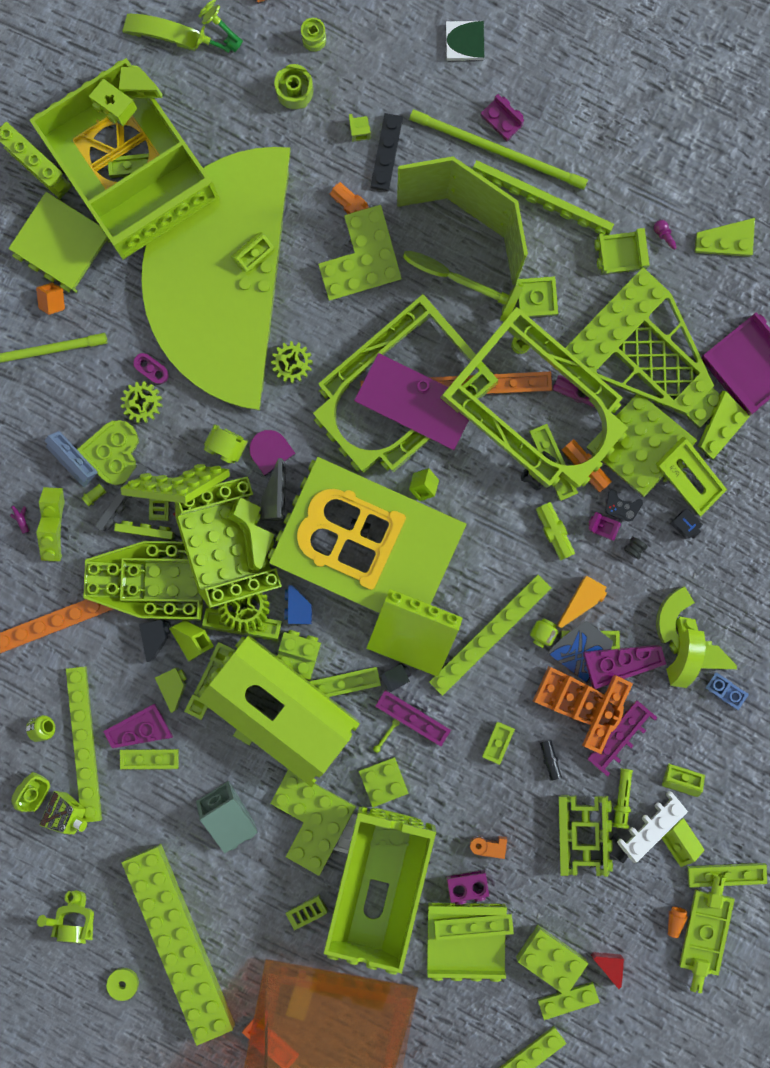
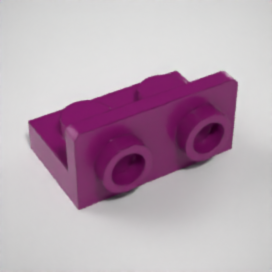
(503, 117)

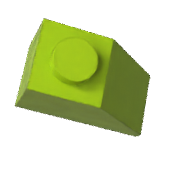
(137, 84)
(716, 658)
(172, 687)

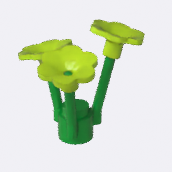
(210, 13)

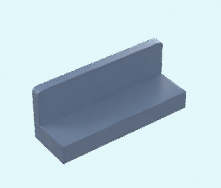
(70, 458)

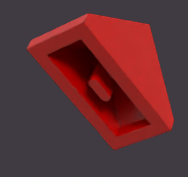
(612, 966)

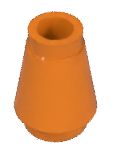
(676, 921)

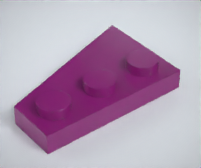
(139, 728)

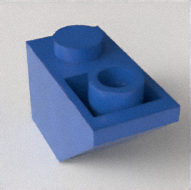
(299, 608)

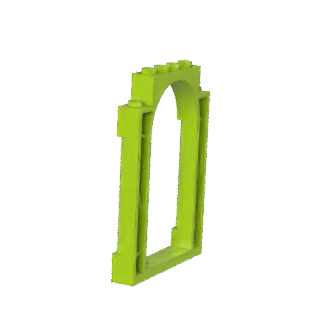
(339, 379)
(600, 395)

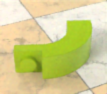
(667, 616)
(690, 656)

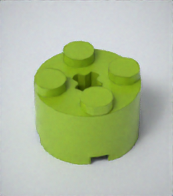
(284, 82)
(225, 443)

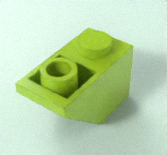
(191, 639)

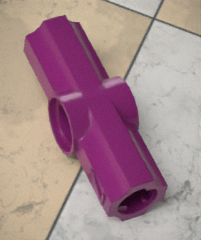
(565, 387)

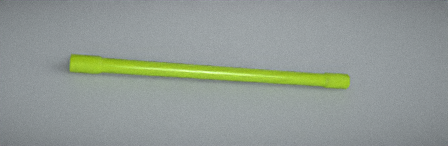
(426, 120)
(91, 340)

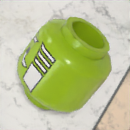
(40, 728)

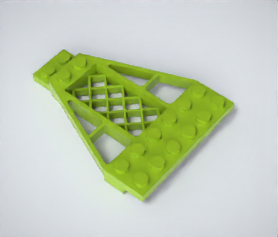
(623, 317)

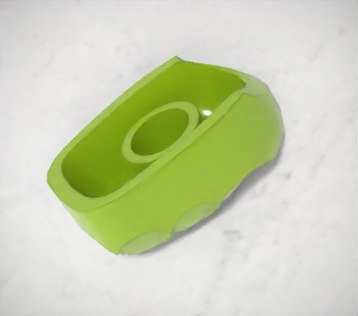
(30, 793)

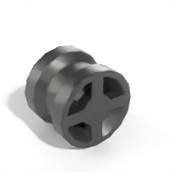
(635, 548)

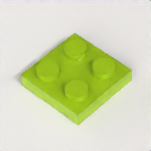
(538, 297)
(383, 782)

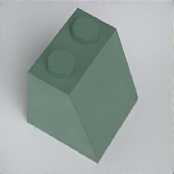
(226, 817)

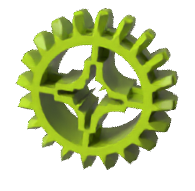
(256, 616)

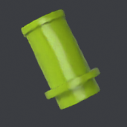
(94, 494)

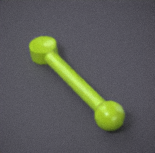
(376, 749)

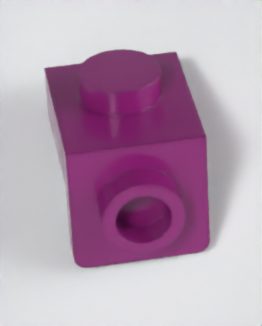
(604, 526)

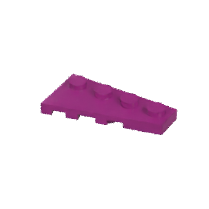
(621, 662)

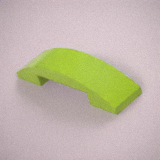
(161, 29)
(196, 707)

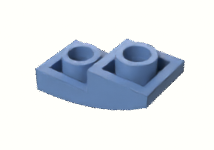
(727, 691)

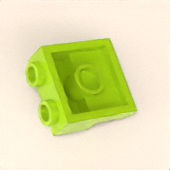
(299, 652)

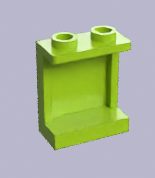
(622, 252)

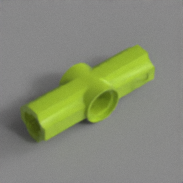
(555, 531)

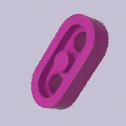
(151, 369)

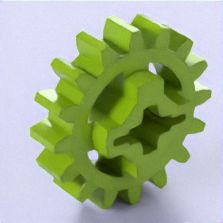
(303, 367)
(133, 404)

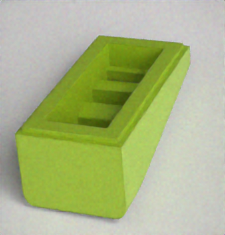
(152, 516)
(316, 899)

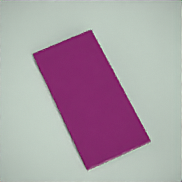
(411, 401)

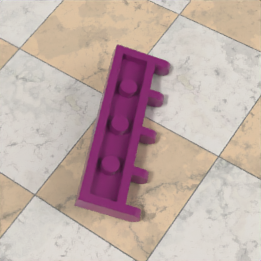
(629, 724)

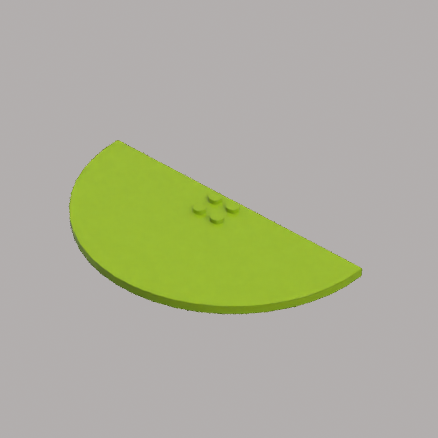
(199, 300)

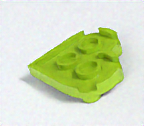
(112, 451)

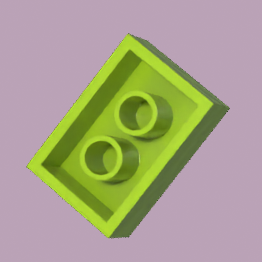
(551, 960)

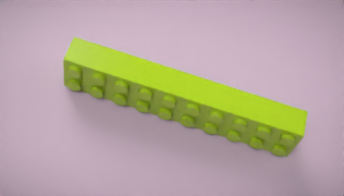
(178, 944)

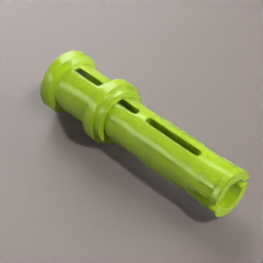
(622, 808)

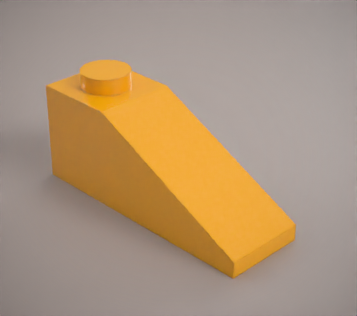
(585, 597)

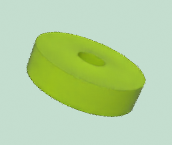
(122, 993)

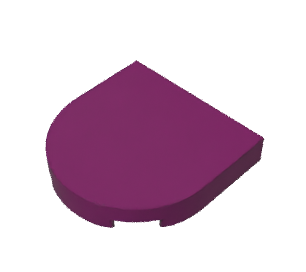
(267, 448)

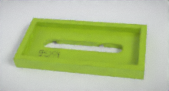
(712, 485)

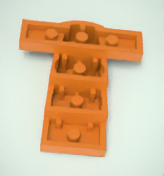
(585, 704)

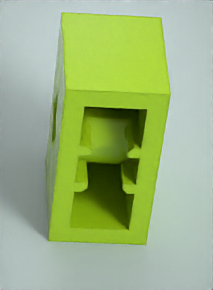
(112, 102)

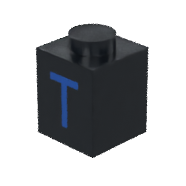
(687, 524)

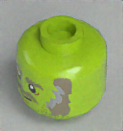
(544, 633)

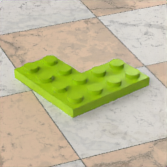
(372, 259)
(177, 489)
(323, 817)

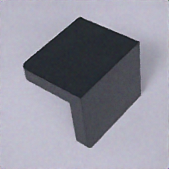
(617, 850)

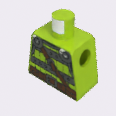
(64, 814)

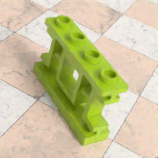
(33, 161)
(570, 835)

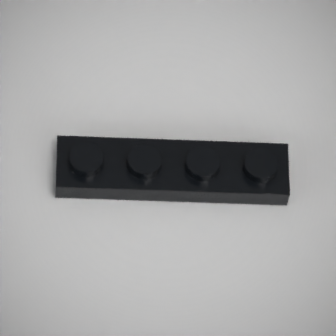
(386, 152)

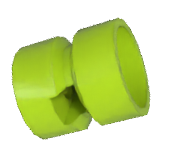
(313, 34)

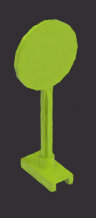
(436, 268)

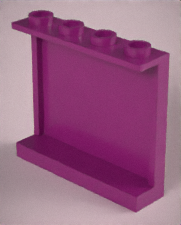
(743, 363)

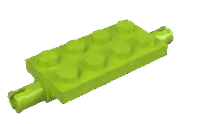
(706, 933)

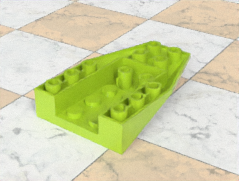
(145, 581)

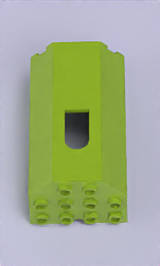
(307, 729)
(384, 939)

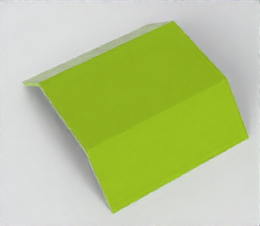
(471, 192)

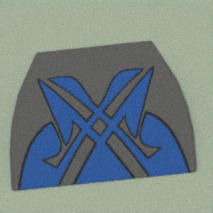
(571, 648)

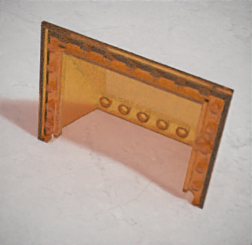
(328, 1020)

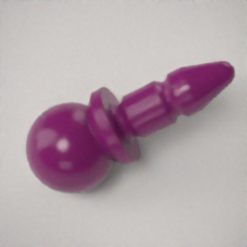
(662, 229)

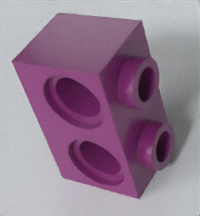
(467, 881)

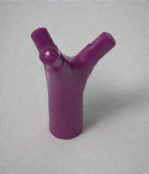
(20, 518)

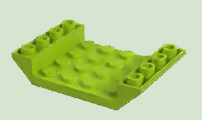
(218, 546)

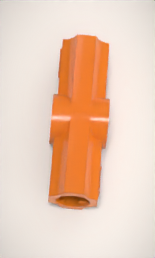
(347, 199)
(578, 456)

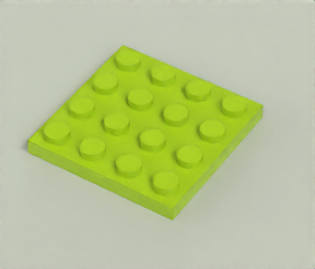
(647, 441)

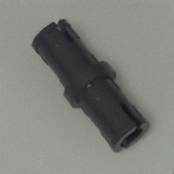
(550, 760)

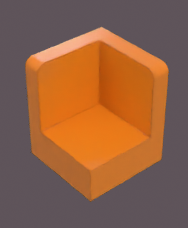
(50, 298)

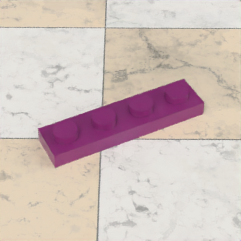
(413, 718)

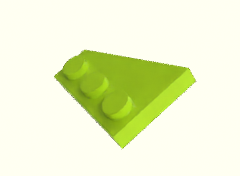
(730, 239)
(724, 424)

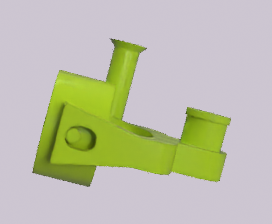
(71, 934)

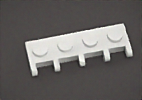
(653, 829)

